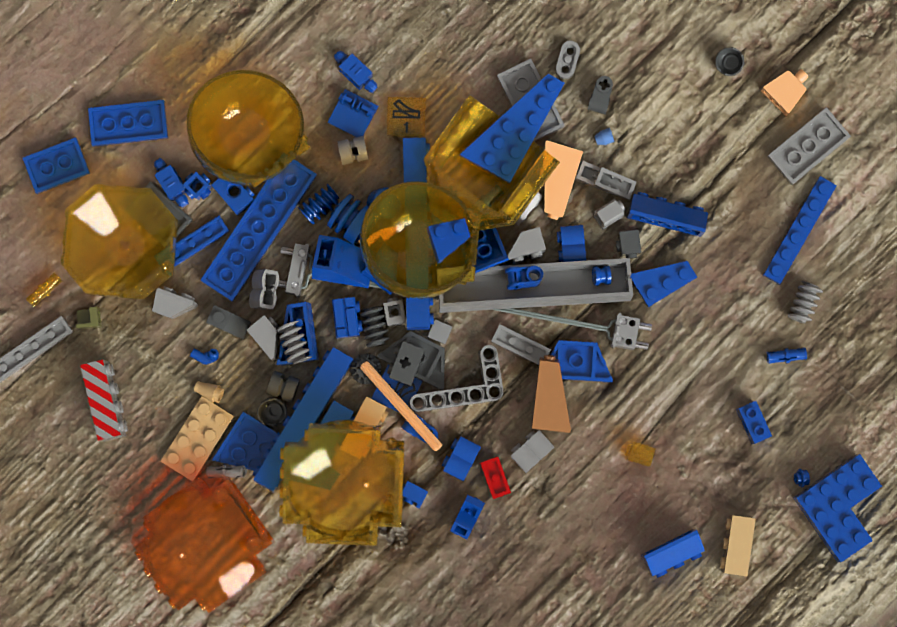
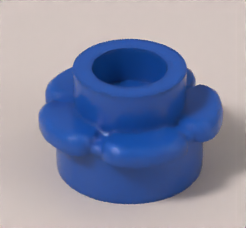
(801, 478)

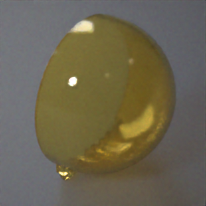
(245, 127)
(398, 244)

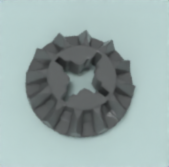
(358, 374)

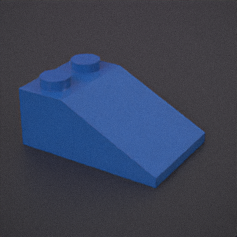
(489, 250)

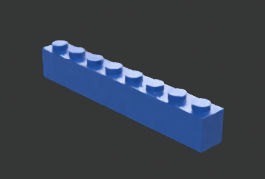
(306, 412)

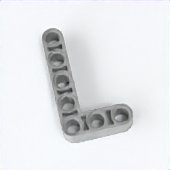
(465, 391)

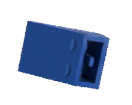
(338, 262)

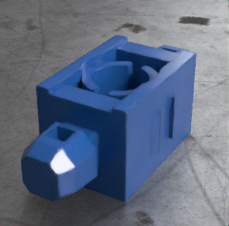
(355, 71)
(171, 182)

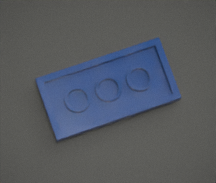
(128, 123)

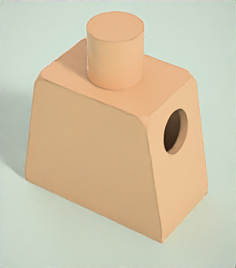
(786, 90)

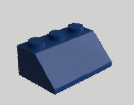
(673, 553)

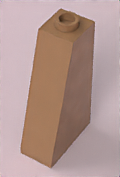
(550, 401)

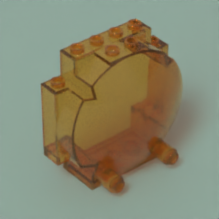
(203, 545)

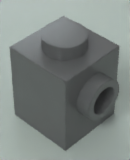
(629, 244)

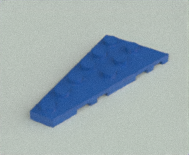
(509, 138)
(246, 443)

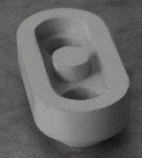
(567, 60)

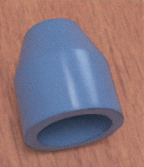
(604, 137)

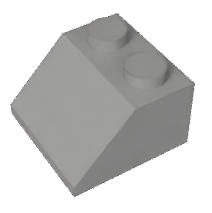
(265, 334)

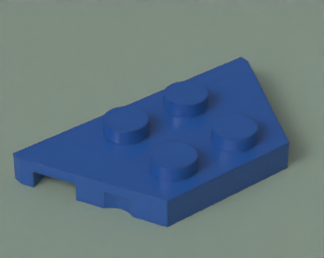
(581, 361)

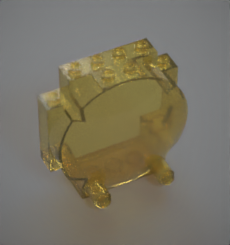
(342, 483)

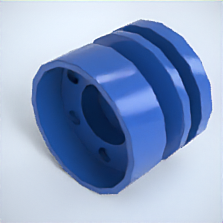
(349, 218)

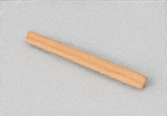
(401, 406)

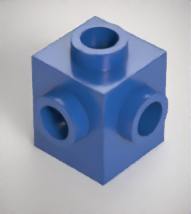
(191, 182)

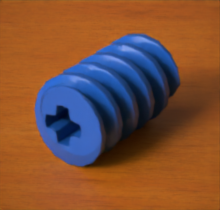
(320, 204)

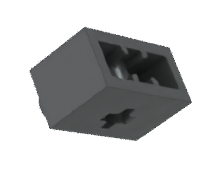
(414, 357)

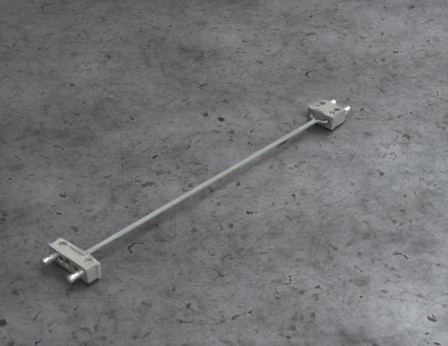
(621, 333)

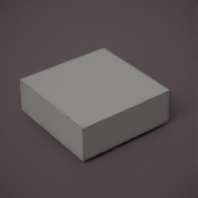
(440, 331)

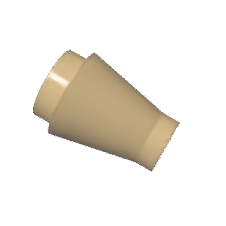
(209, 391)

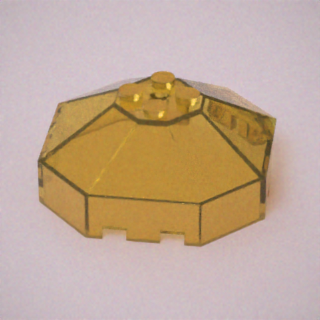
(94, 237)

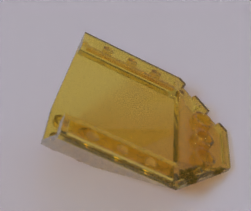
(478, 189)

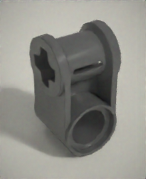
(600, 98)

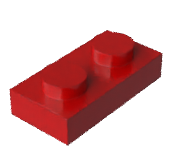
(495, 477)

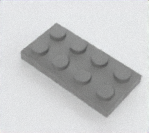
(518, 82)
(809, 146)

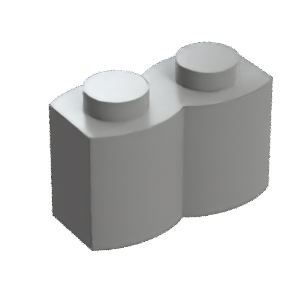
(609, 213)
(264, 286)
(531, 451)

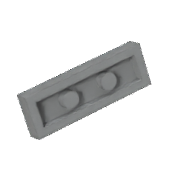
(519, 344)

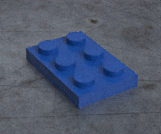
(56, 165)

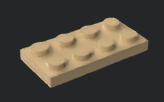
(197, 439)

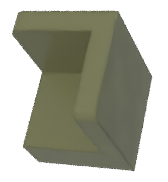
(89, 318)

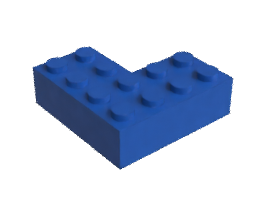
(829, 506)

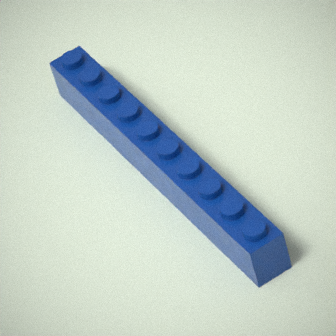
(414, 170)

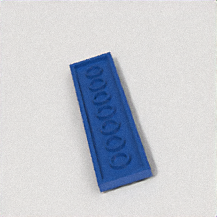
(258, 230)

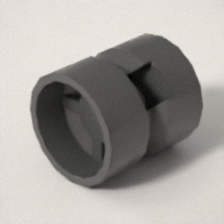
(283, 386)

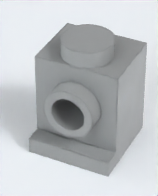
(399, 319)

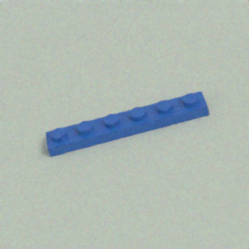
(799, 230)

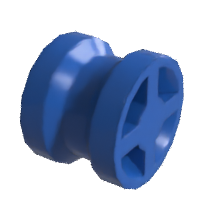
(601, 275)

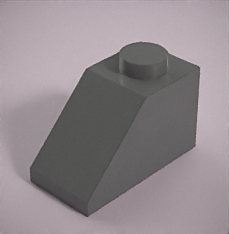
(228, 322)

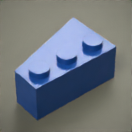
(303, 313)

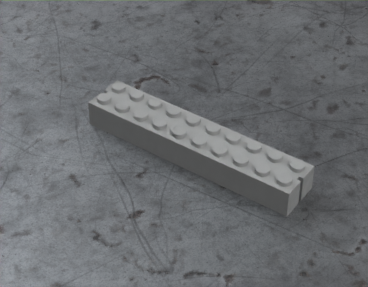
(561, 285)

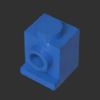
(413, 493)

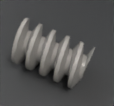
(805, 302)
(293, 343)

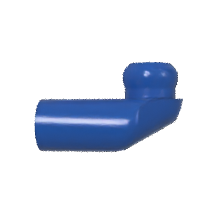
(205, 358)

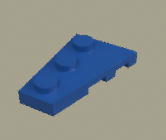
(662, 281)

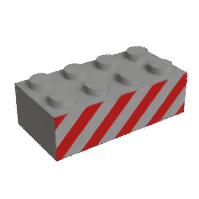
(103, 400)

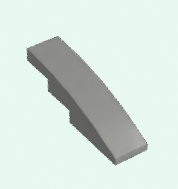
(605, 180)

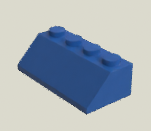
(668, 215)

